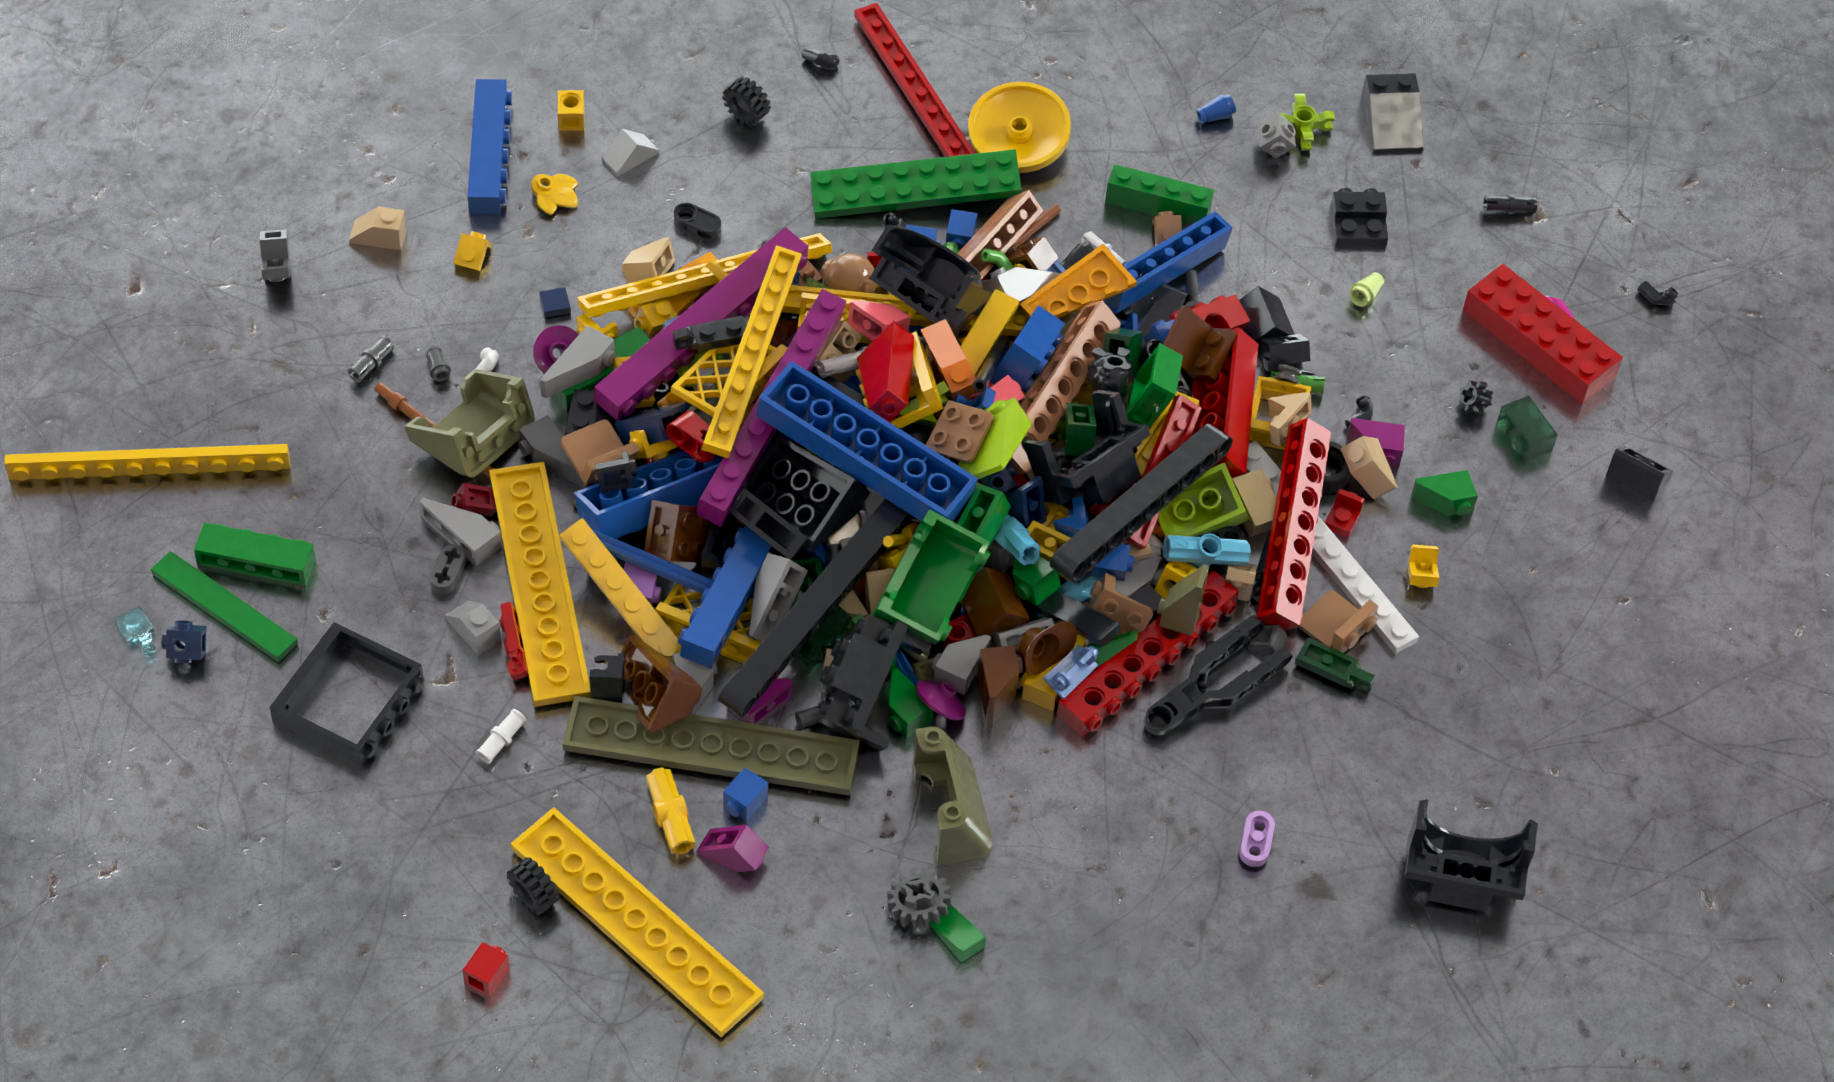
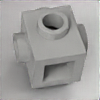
(1276, 135)

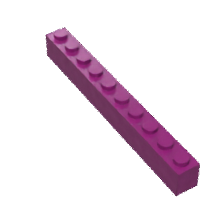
(659, 360)
(755, 433)

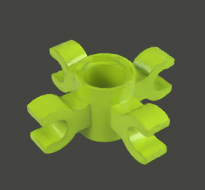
(1306, 119)

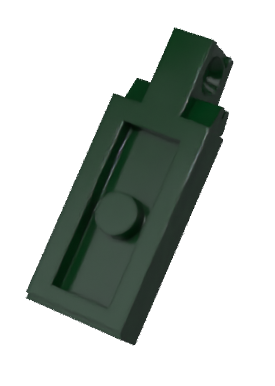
(1334, 665)

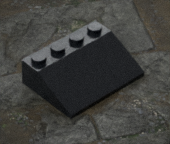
(805, 491)

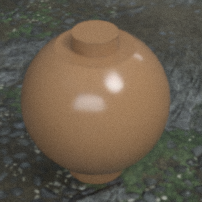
(849, 273)

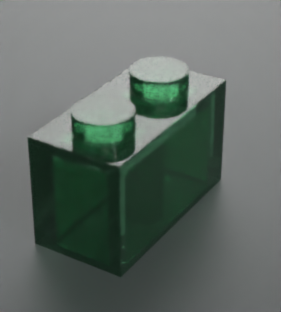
(1526, 428)

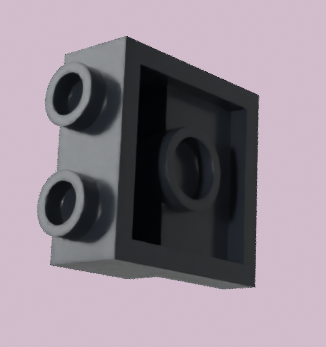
(1359, 217)

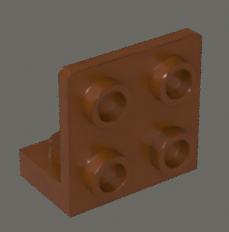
(1201, 346)
(676, 532)

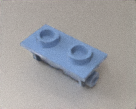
(1072, 670)

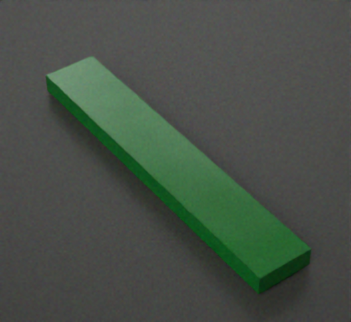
(224, 606)

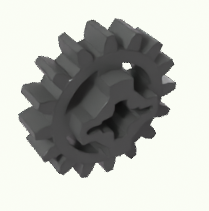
(919, 898)

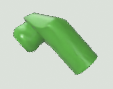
(997, 258)

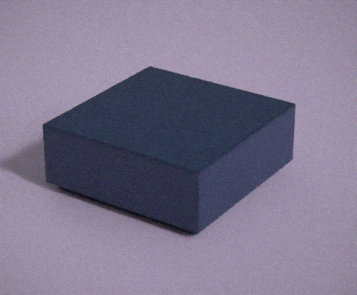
(555, 302)

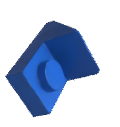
(1076, 521)

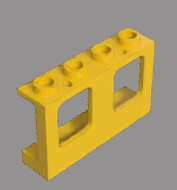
(921, 385)

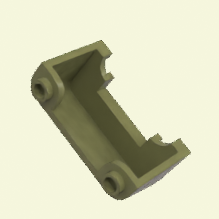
(480, 426)
(963, 821)

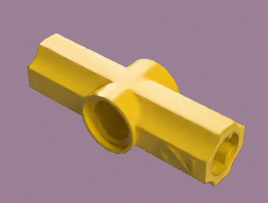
(670, 811)

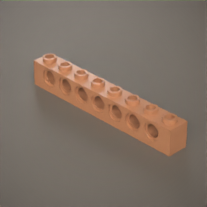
(1063, 376)

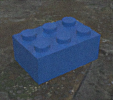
(1030, 349)

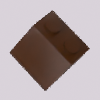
(998, 681)

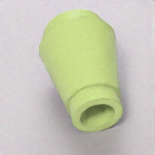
(1365, 290)

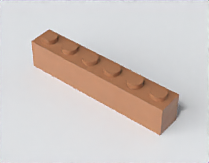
(1002, 229)

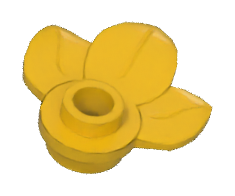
(556, 192)

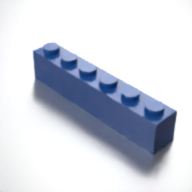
(488, 146)
(1173, 258)
(725, 599)

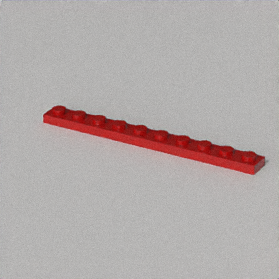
(912, 81)

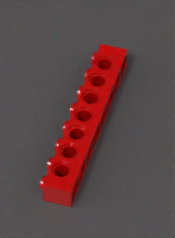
(1294, 524)
(1114, 672)

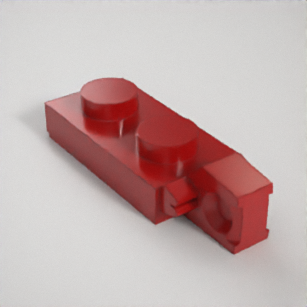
(513, 644)

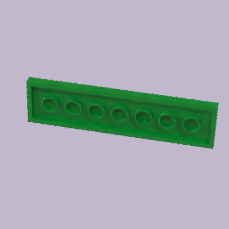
(915, 183)

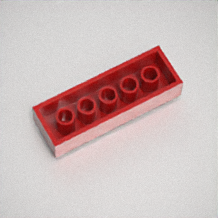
(1542, 333)
(1229, 401)

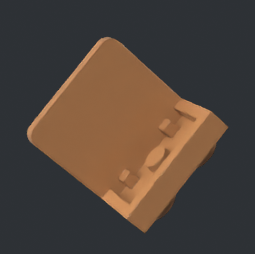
(960, 431)
(595, 445)
(1117, 606)
(1337, 621)

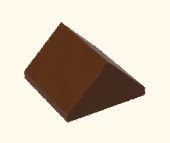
(993, 603)

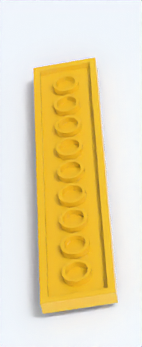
(540, 584)
(639, 922)

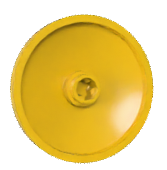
(1022, 119)

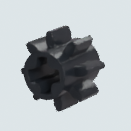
(1475, 396)

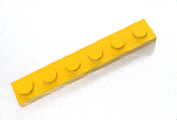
(620, 589)

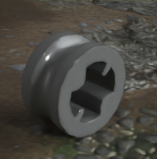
(1288, 373)

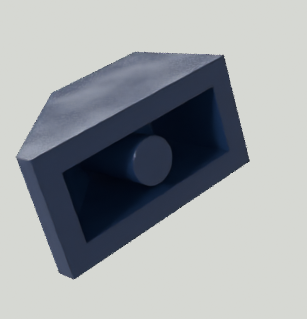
(1028, 502)

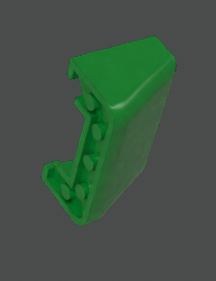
(931, 577)

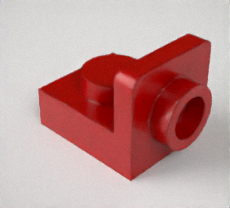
(1344, 513)

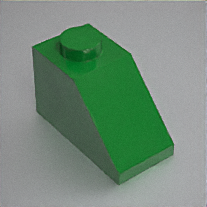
(1446, 493)
(1035, 581)
(905, 706)

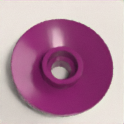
(551, 338)
(941, 699)

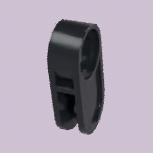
(702, 224)

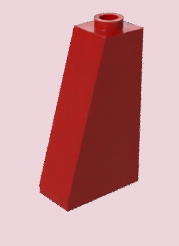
(887, 371)

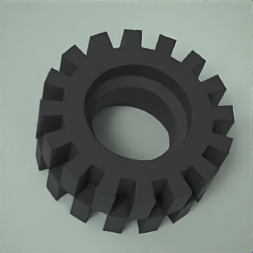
(746, 101)
(532, 886)

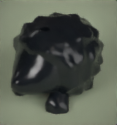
(1111, 371)

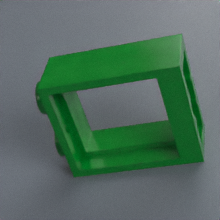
(1154, 384)

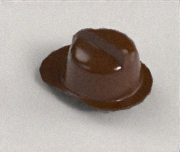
(1046, 647)

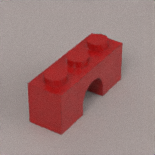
(1220, 313)

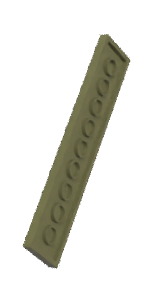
(713, 746)

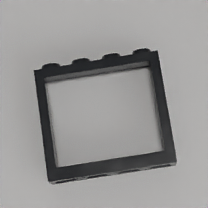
(314, 666)

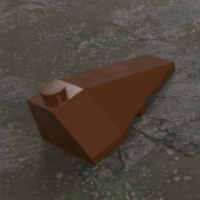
(657, 685)

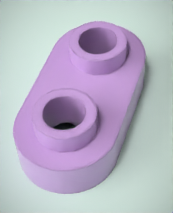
(1256, 840)

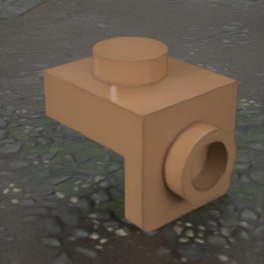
(1166, 226)

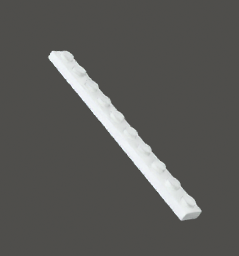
(1344, 568)

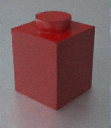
(486, 969)

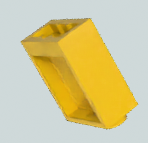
(1265, 389)

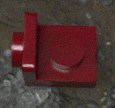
(475, 499)

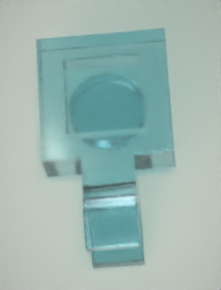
(136, 627)

